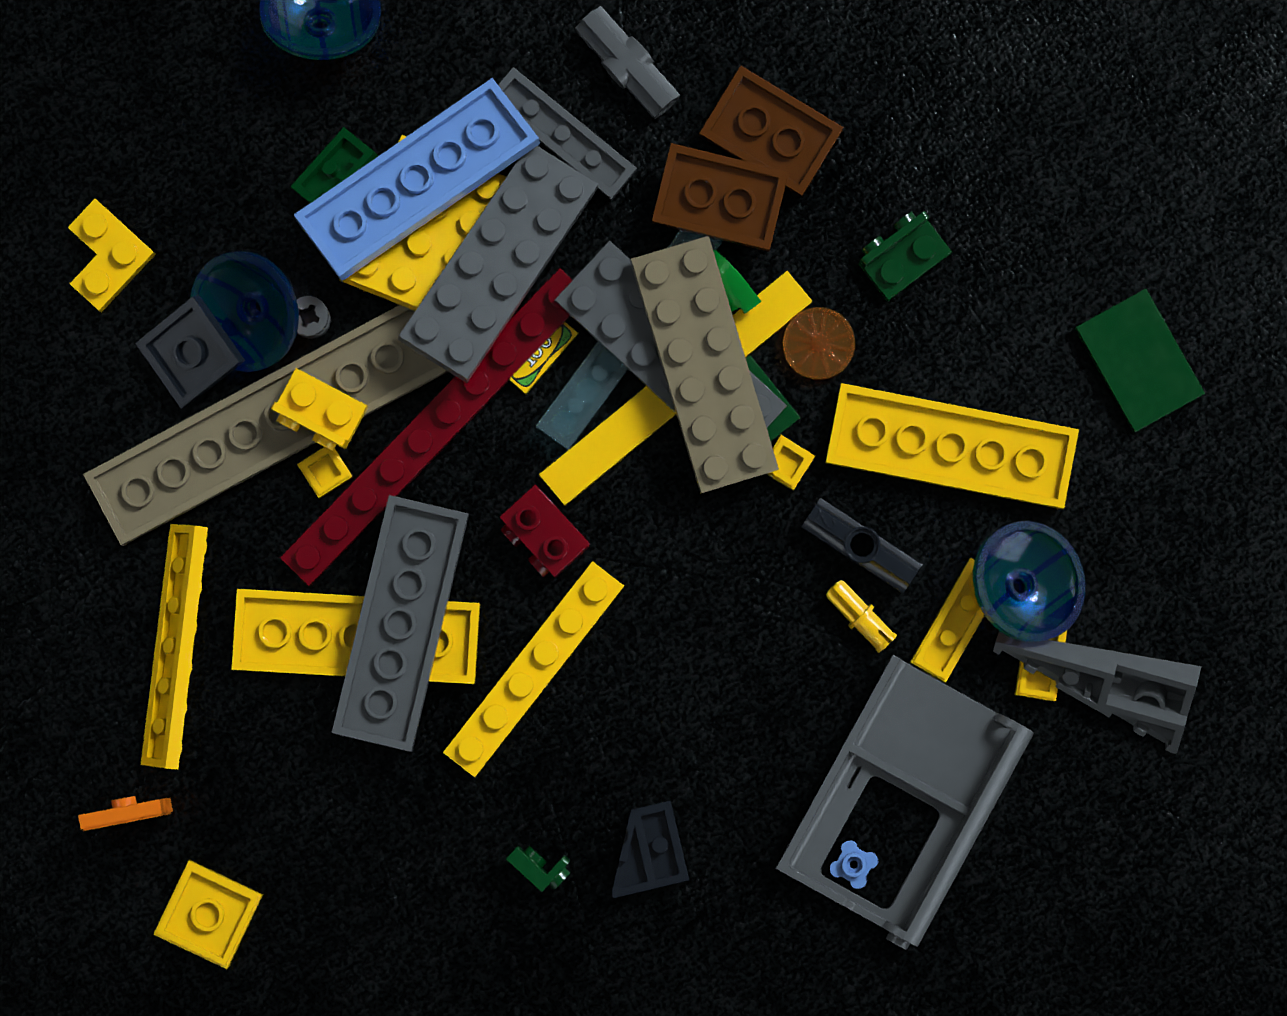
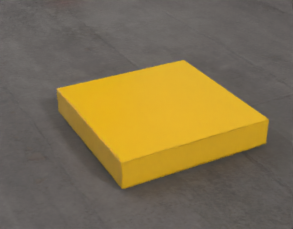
(208, 914)

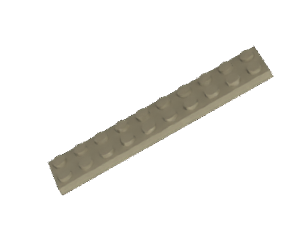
(241, 432)

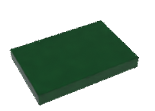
(1139, 360)

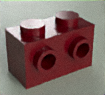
(544, 532)

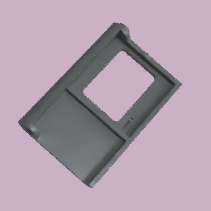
(935, 750)

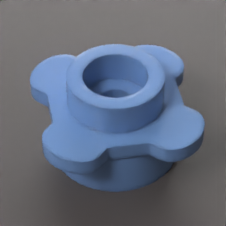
(842, 868)

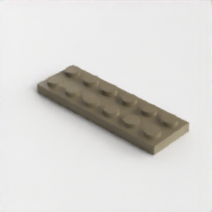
(704, 364)

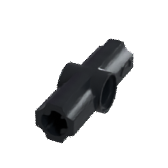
(885, 559)

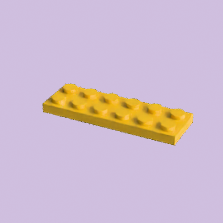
(952, 446)
(318, 631)

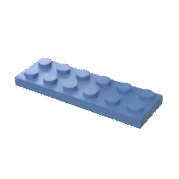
(417, 179)

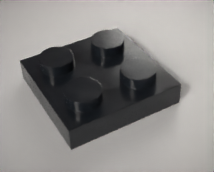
(190, 351)

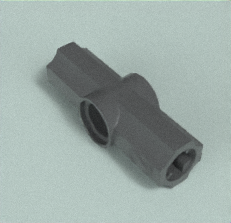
(627, 62)

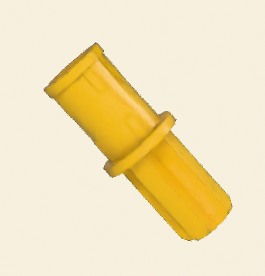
(860, 615)

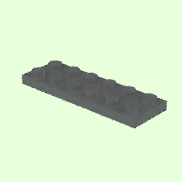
(498, 263)
(610, 309)
(400, 623)

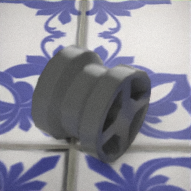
(316, 321)

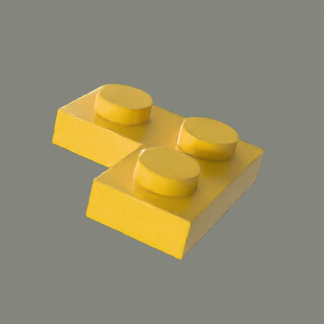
(118, 255)

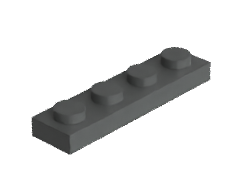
(567, 135)

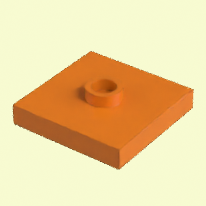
(125, 811)

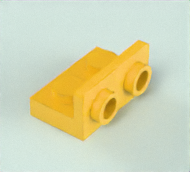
(319, 409)

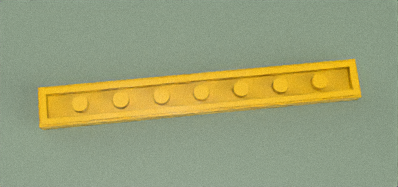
(648, 413)

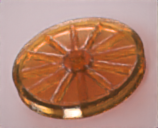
(818, 343)

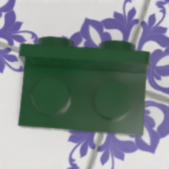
(333, 165)
(904, 255)

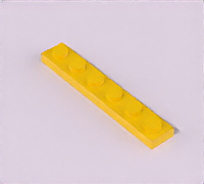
(174, 646)
(533, 669)

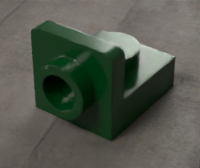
(531, 864)

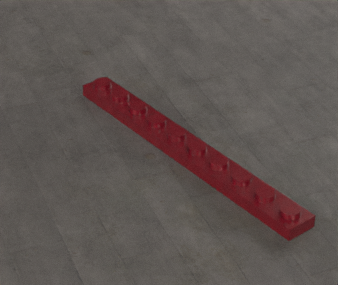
(427, 435)

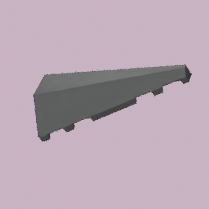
(1136, 688)

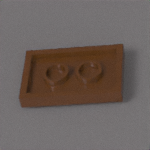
(771, 129)
(720, 197)

